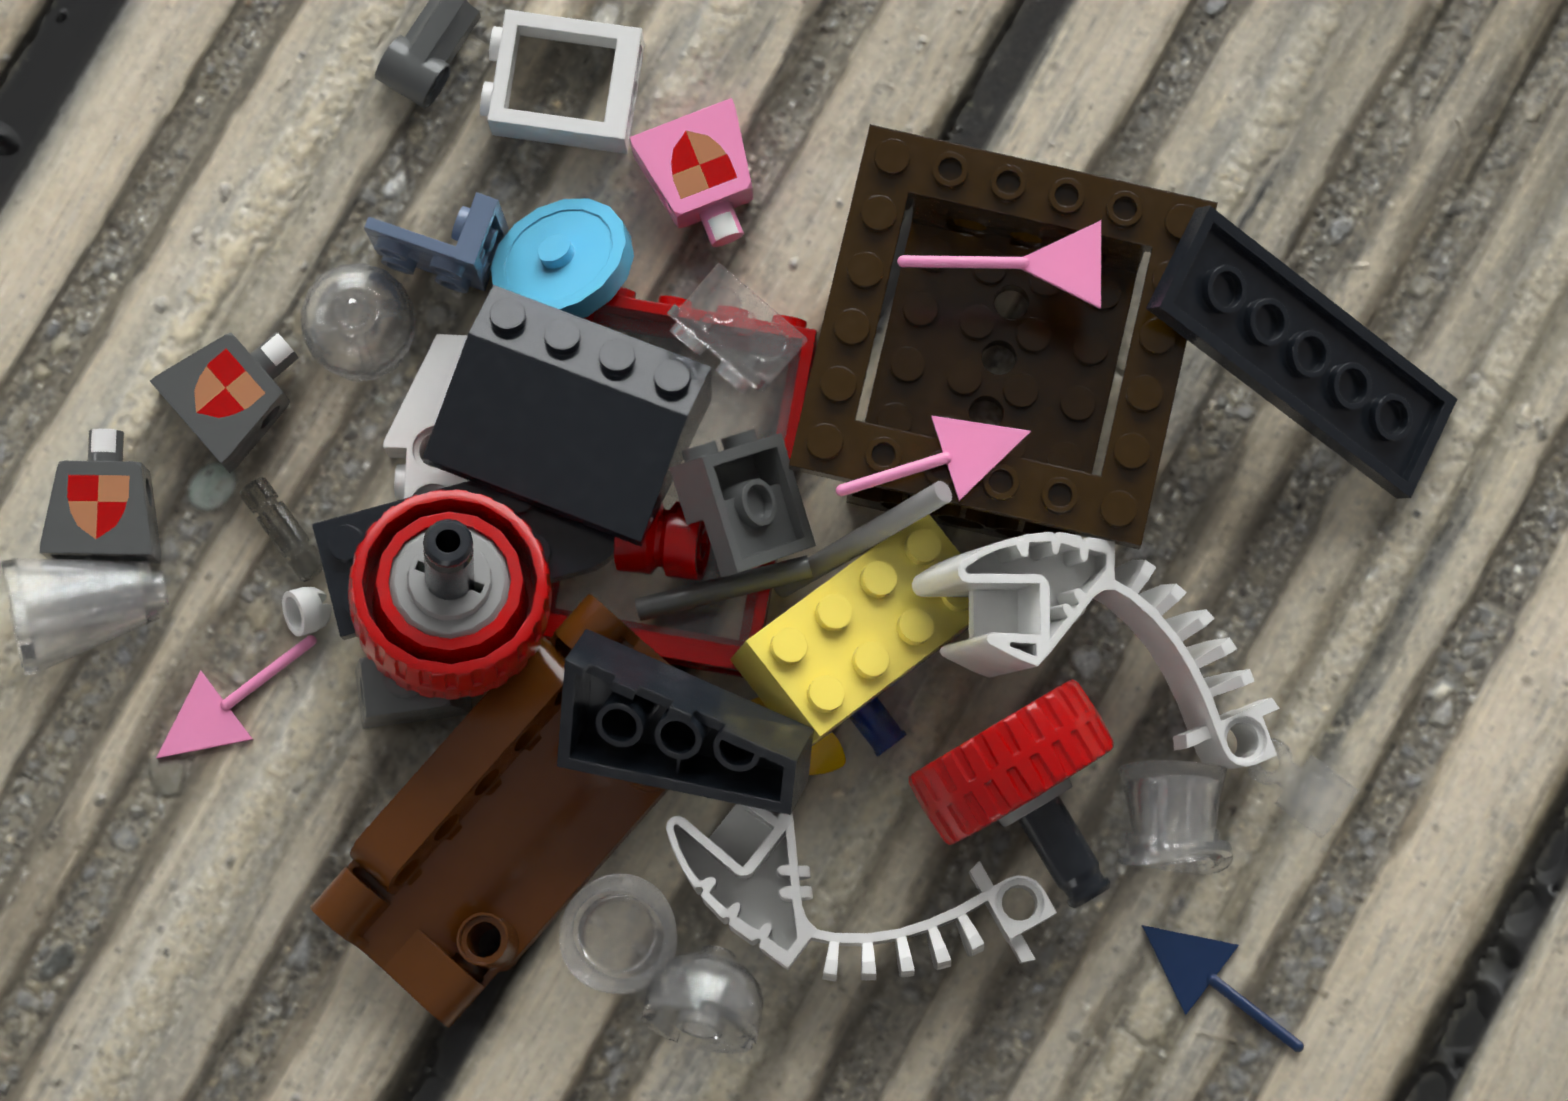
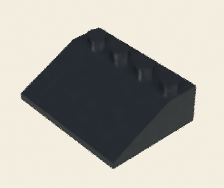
(568, 415)

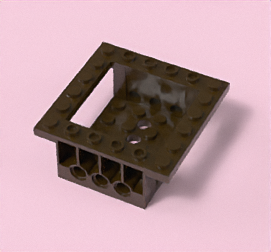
(947, 318)

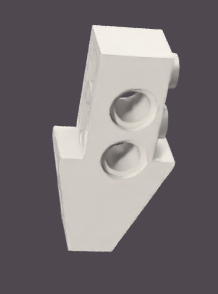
(417, 418)

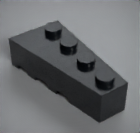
(675, 731)

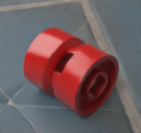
(669, 544)

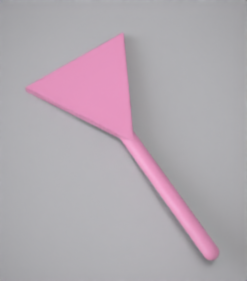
(1067, 264)

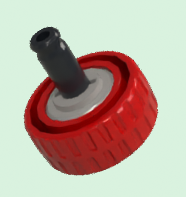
(449, 594)
(1018, 774)

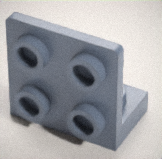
(456, 267)

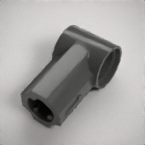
(421, 60)

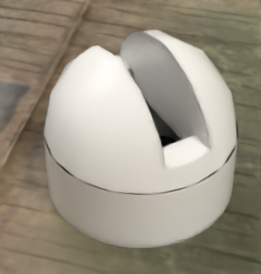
(305, 610)

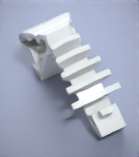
(1039, 584)
(753, 884)

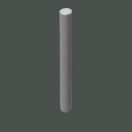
(872, 533)

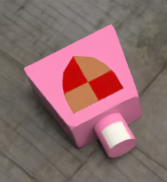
(699, 169)

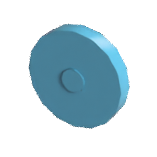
(566, 256)

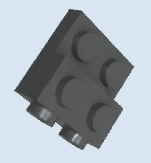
(744, 499)

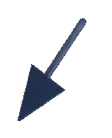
(1193, 965)

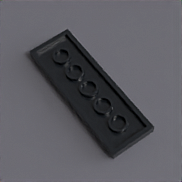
(1301, 352)

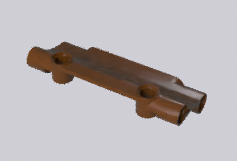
(486, 837)

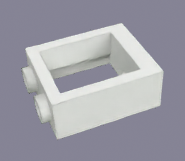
(605, 136)

